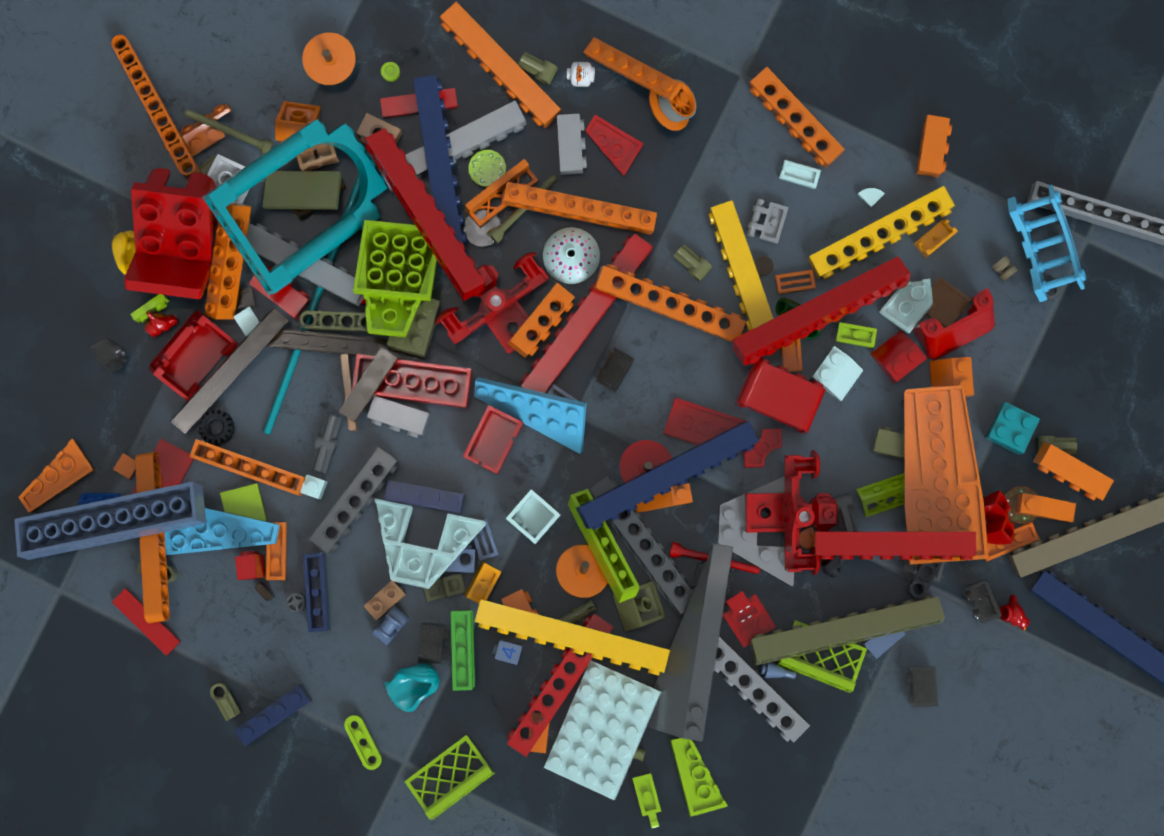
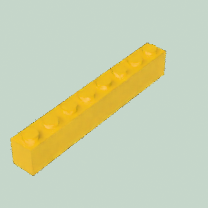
(740, 264)

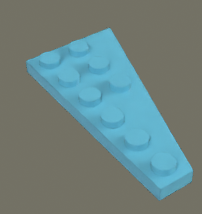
(546, 413)
(221, 532)

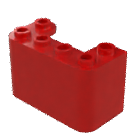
(781, 395)

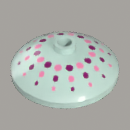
(576, 268)

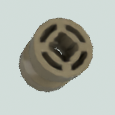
(1001, 265)

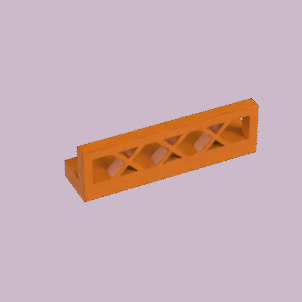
(493, 192)

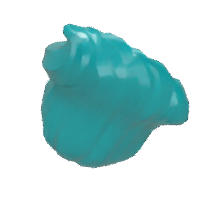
(412, 685)

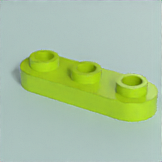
(369, 749)

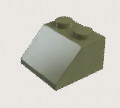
(641, 609)

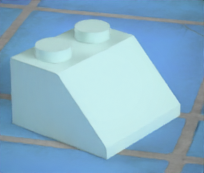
(837, 373)

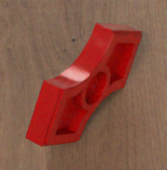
(769, 441)

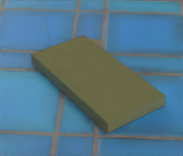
(302, 190)

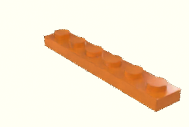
(632, 69)

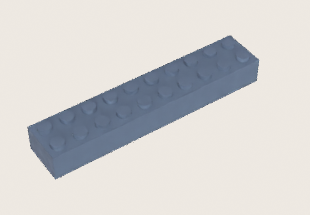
(110, 521)

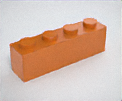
(1073, 471)

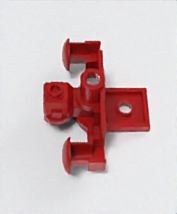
(497, 306)
(791, 512)

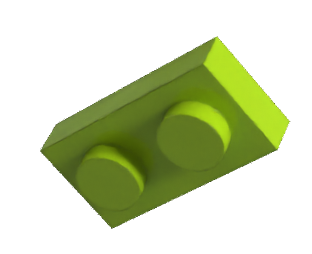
(157, 303)
(856, 335)

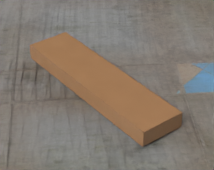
(347, 382)

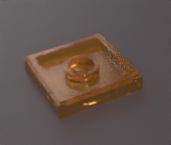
(947, 302)

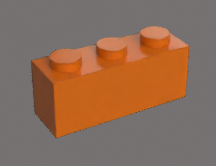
(933, 146)

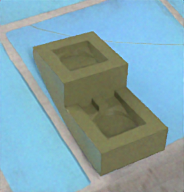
(445, 587)

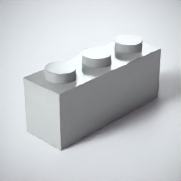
(571, 144)
(398, 416)

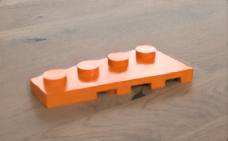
(63, 472)

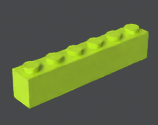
(606, 552)

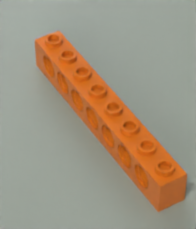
(579, 208)
(604, 284)

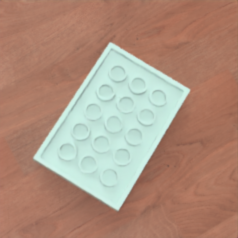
(602, 730)

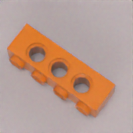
(520, 341)

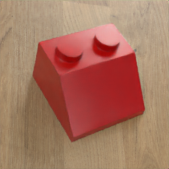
(898, 356)

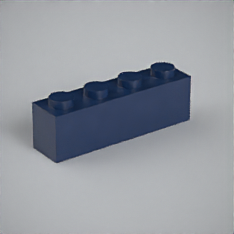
(424, 497)
(316, 592)
(273, 715)

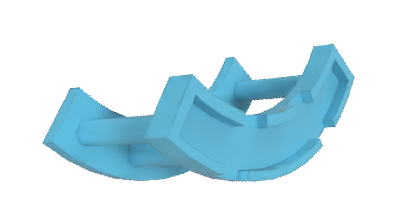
(1032, 247)

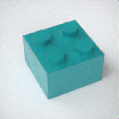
(1012, 428)

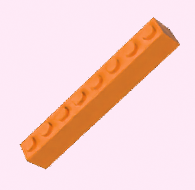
(500, 65)

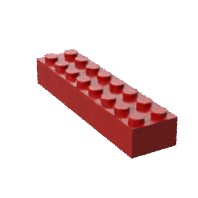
(896, 544)

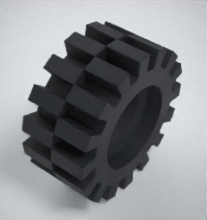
(227, 427)

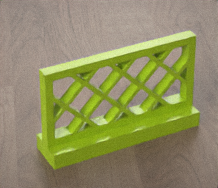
(821, 673)
(456, 793)

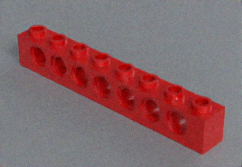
(524, 745)

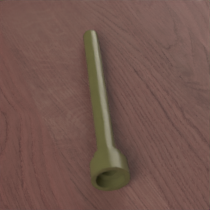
(263, 145)
(498, 232)

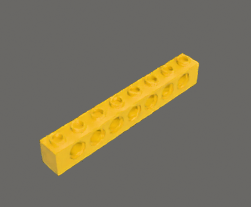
(939, 198)

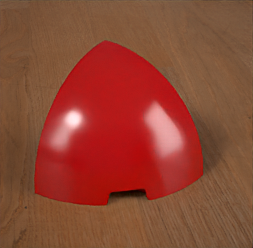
(998, 527)

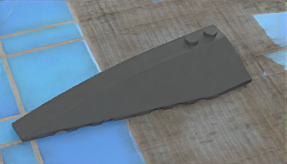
(693, 654)

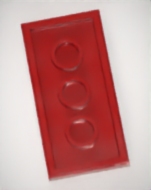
(697, 423)
(173, 464)

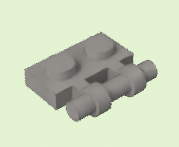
(773, 221)

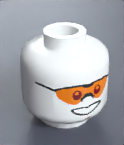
(581, 74)

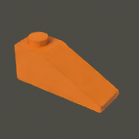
(677, 496)
(1045, 507)

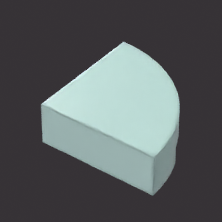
(870, 196)

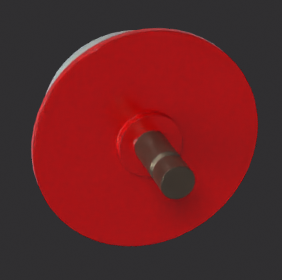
(642, 457)

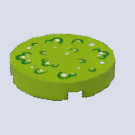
(486, 167)

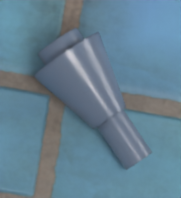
(772, 670)

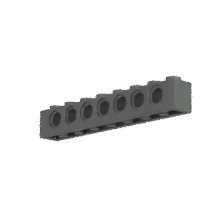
(643, 557)

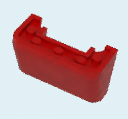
(940, 341)
(191, 354)

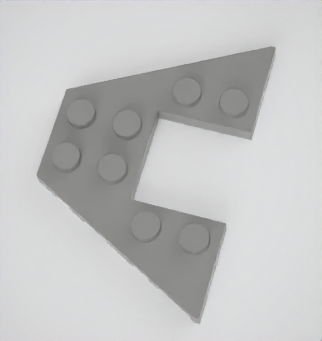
(732, 533)

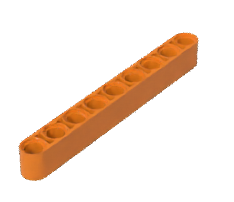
(149, 101)
(152, 547)

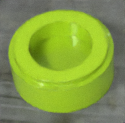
(390, 71)

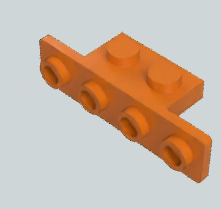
(200, 135)

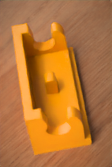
(935, 238)
(482, 582)

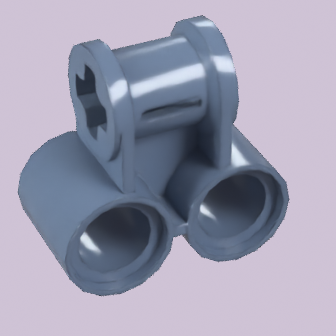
(391, 625)

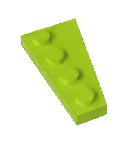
(697, 784)

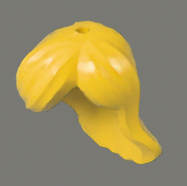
(123, 249)

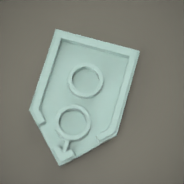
(909, 305)

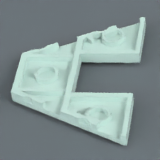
(418, 564)

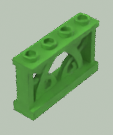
(462, 650)

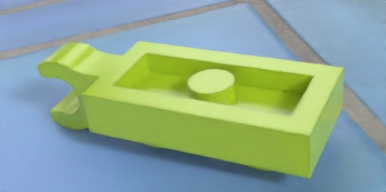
(647, 797)

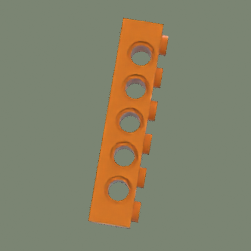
(768, 79)
(226, 267)
(247, 467)

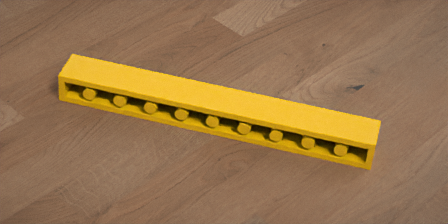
(572, 636)

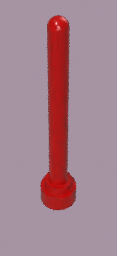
(678, 550)

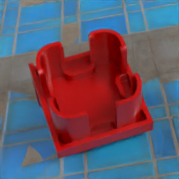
(171, 236)

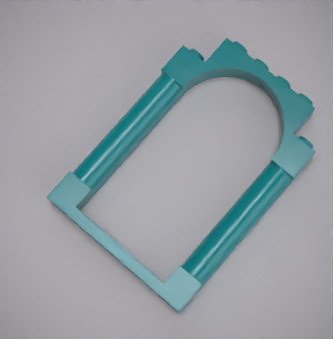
(311, 134)

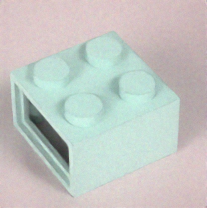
(533, 516)

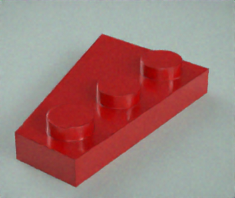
(614, 143)

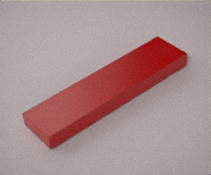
(407, 104)
(156, 632)

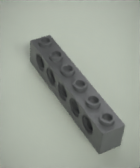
(320, 536)

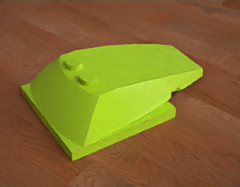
(393, 275)

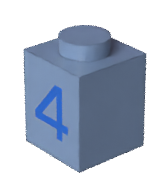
(507, 651)

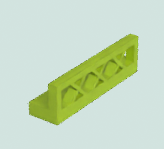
(880, 492)

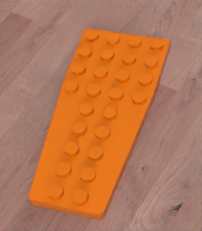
(941, 468)

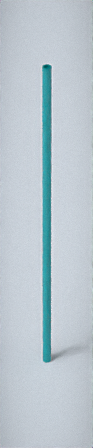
(308, 319)

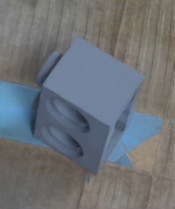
(458, 566)

